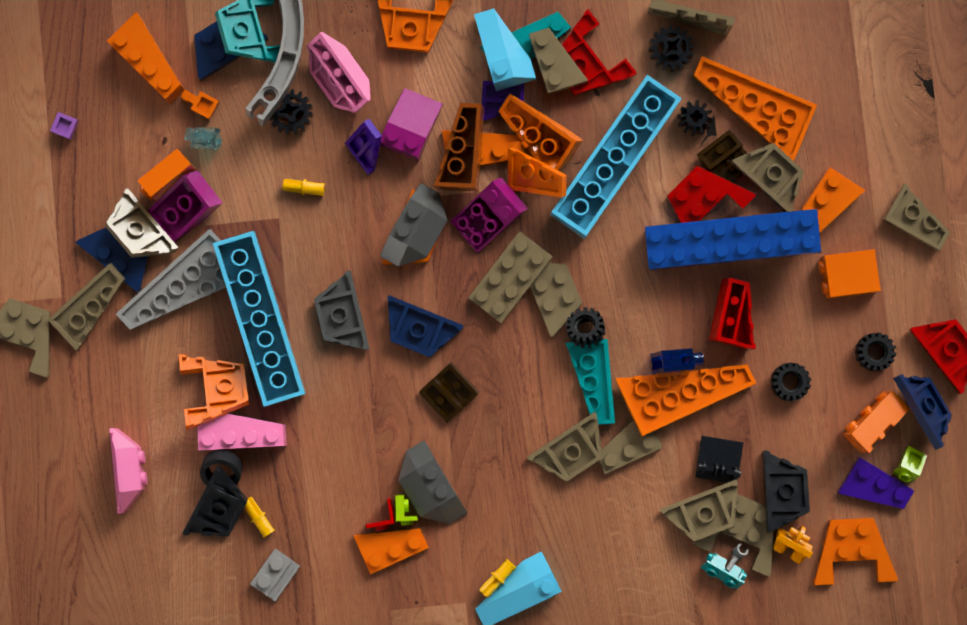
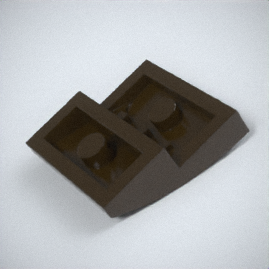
(718, 156)
(449, 392)

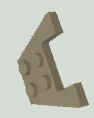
(29, 328)
(751, 529)

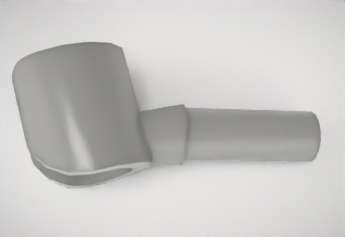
(737, 555)

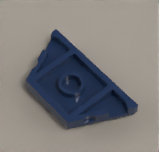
(211, 51)
(108, 250)
(419, 328)
(926, 405)

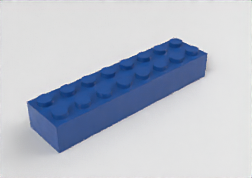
(733, 239)

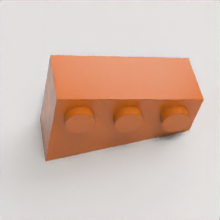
(875, 421)

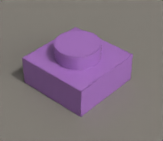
(64, 125)

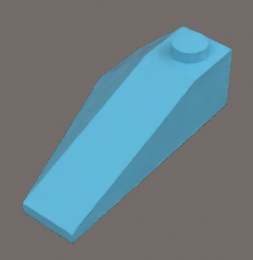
(504, 54)
(522, 589)

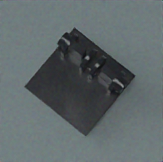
(719, 459)

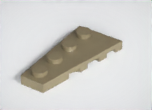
(702, 19)
(85, 308)

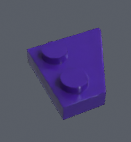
(493, 100)
(365, 145)

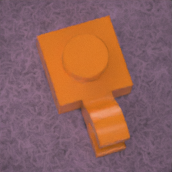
(202, 104)

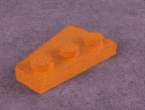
(533, 176)

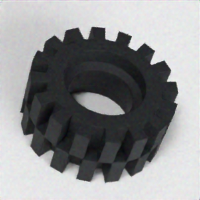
(587, 338)
(888, 351)
(803, 381)

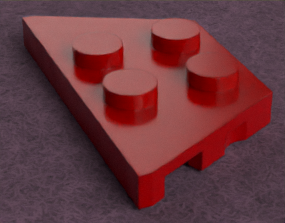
(947, 348)

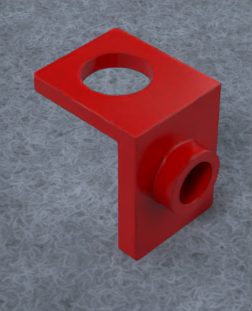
(381, 525)

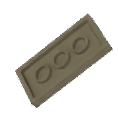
(510, 277)

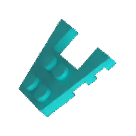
(242, 30)

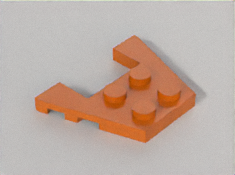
(412, 28)
(223, 385)
(853, 541)

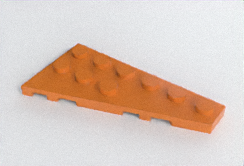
(766, 109)
(674, 395)

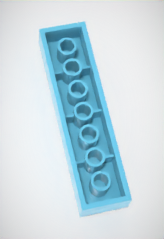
(615, 156)
(259, 318)

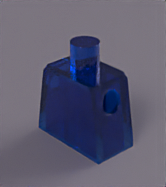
(675, 360)

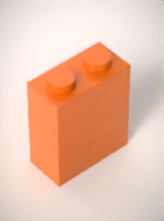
(165, 175)
(849, 274)

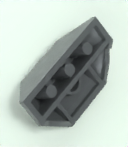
(416, 228)
(429, 486)

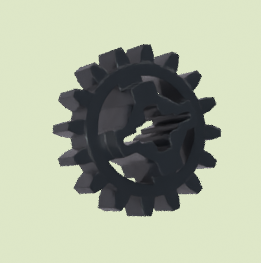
(666, 42)
(297, 110)

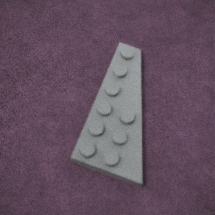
(184, 281)

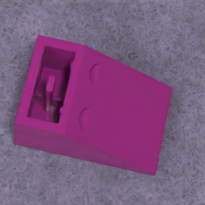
(489, 214)

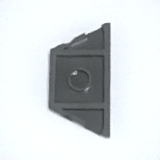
(341, 314)

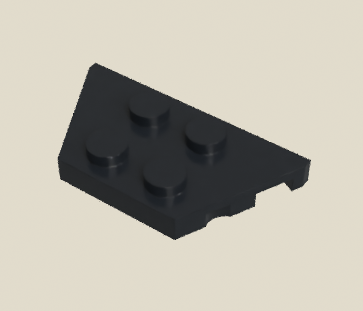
(784, 491)
(217, 507)

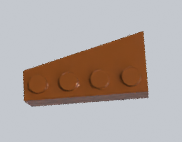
(462, 156)

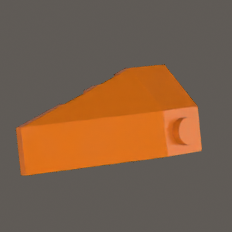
(539, 134)

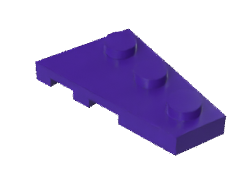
(874, 485)

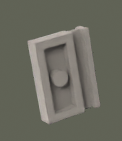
(275, 574)

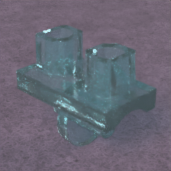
(204, 138)

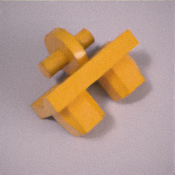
(796, 540)

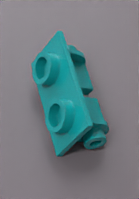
(715, 568)

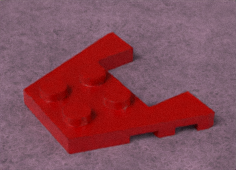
(588, 61)
(702, 192)

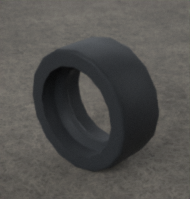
(221, 457)

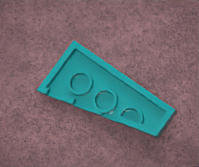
(554, 21)
(595, 379)

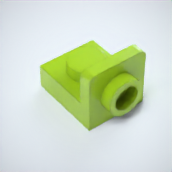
(910, 465)
(402, 506)

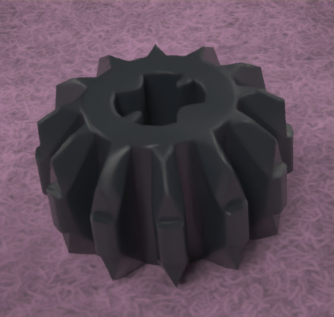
(687, 114)

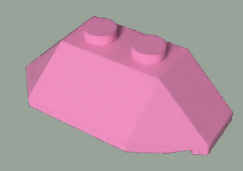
(338, 73)
(127, 469)

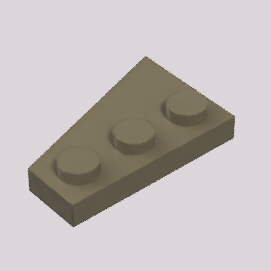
(554, 62)
(914, 219)
(628, 447)

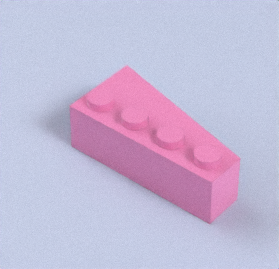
(240, 432)

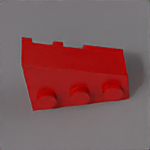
(732, 315)

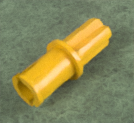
(303, 187)
(258, 517)
(497, 578)

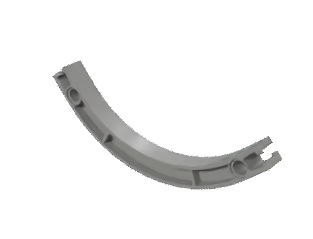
(286, 64)

